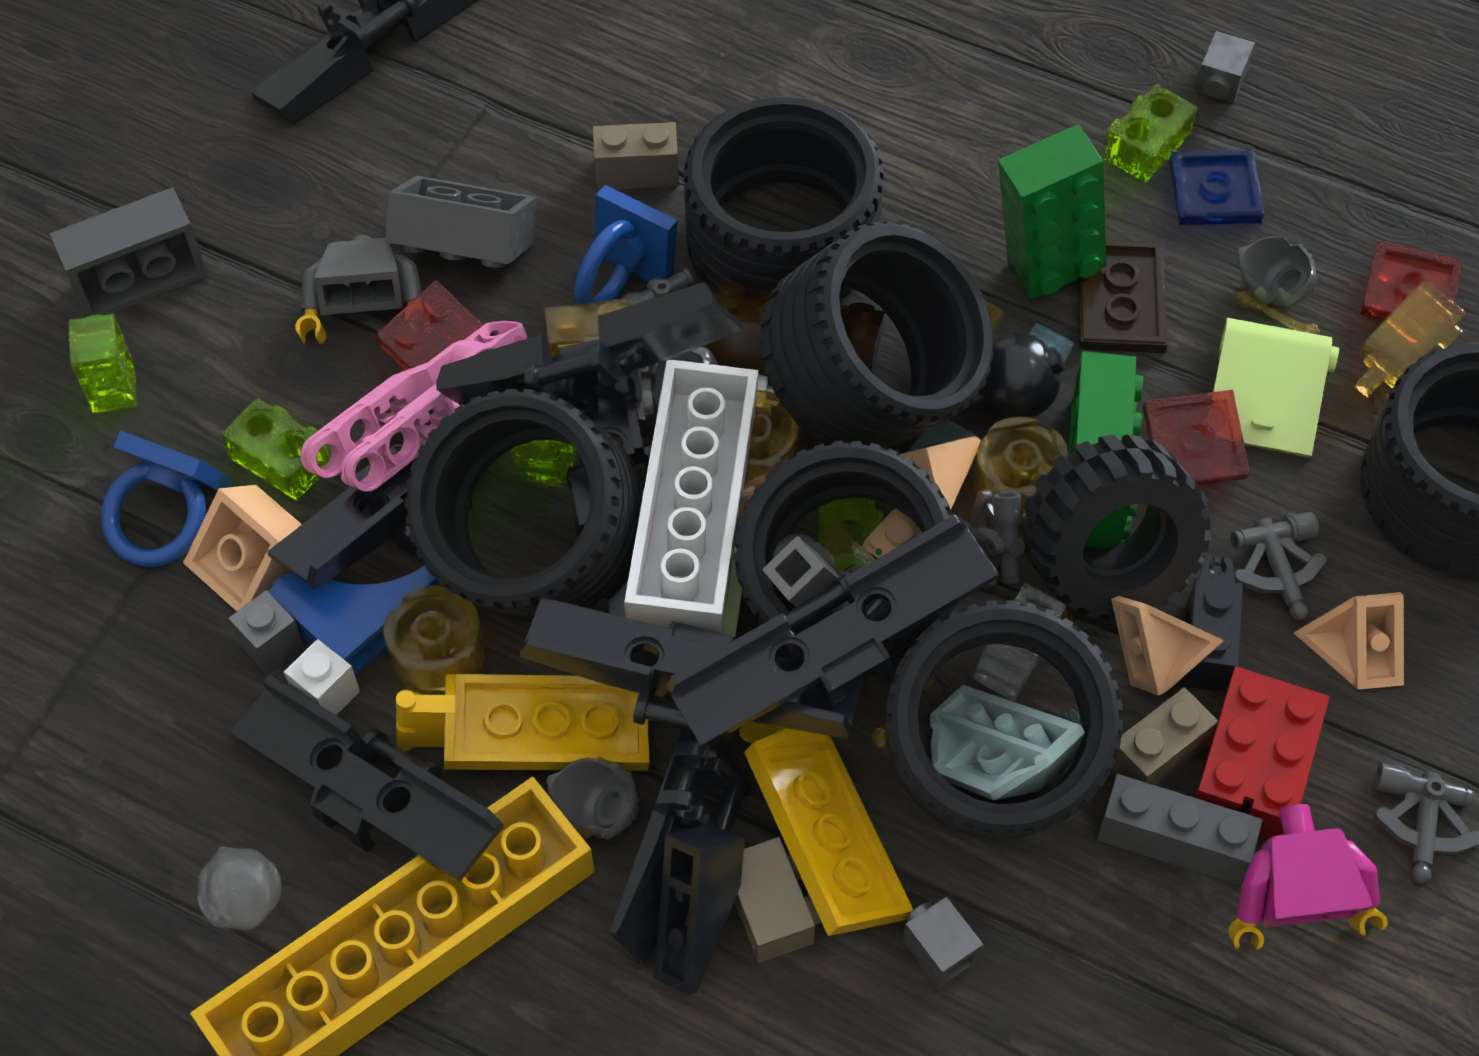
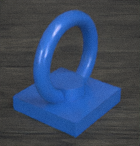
(632, 239)
(169, 470)

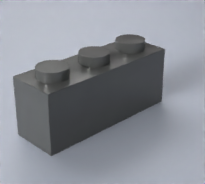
(1179, 829)

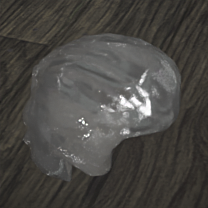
(238, 888)

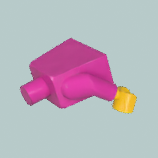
(1306, 880)

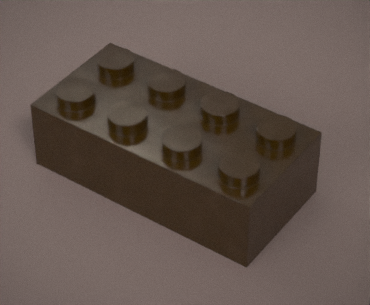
(743, 348)

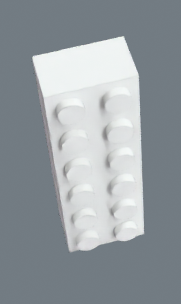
(692, 496)

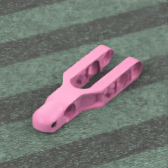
(413, 398)

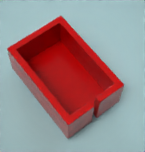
(1262, 747)

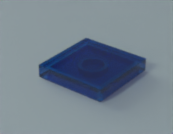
(1216, 187)

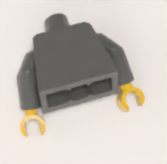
(356, 278)

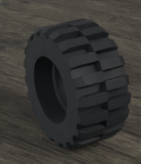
(1087, 489)

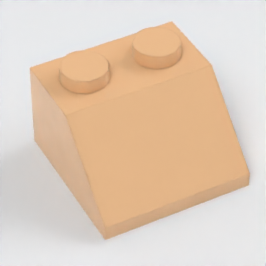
(235, 541)

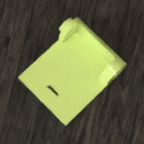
(1275, 383)

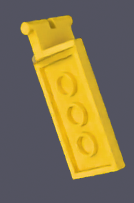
(524, 722)
(825, 828)

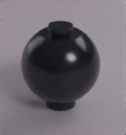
(1021, 377)

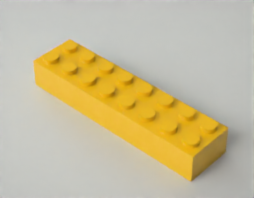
(399, 939)

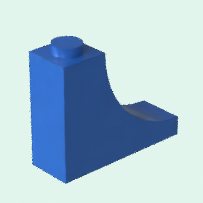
(345, 614)

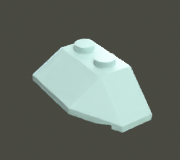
(999, 744)

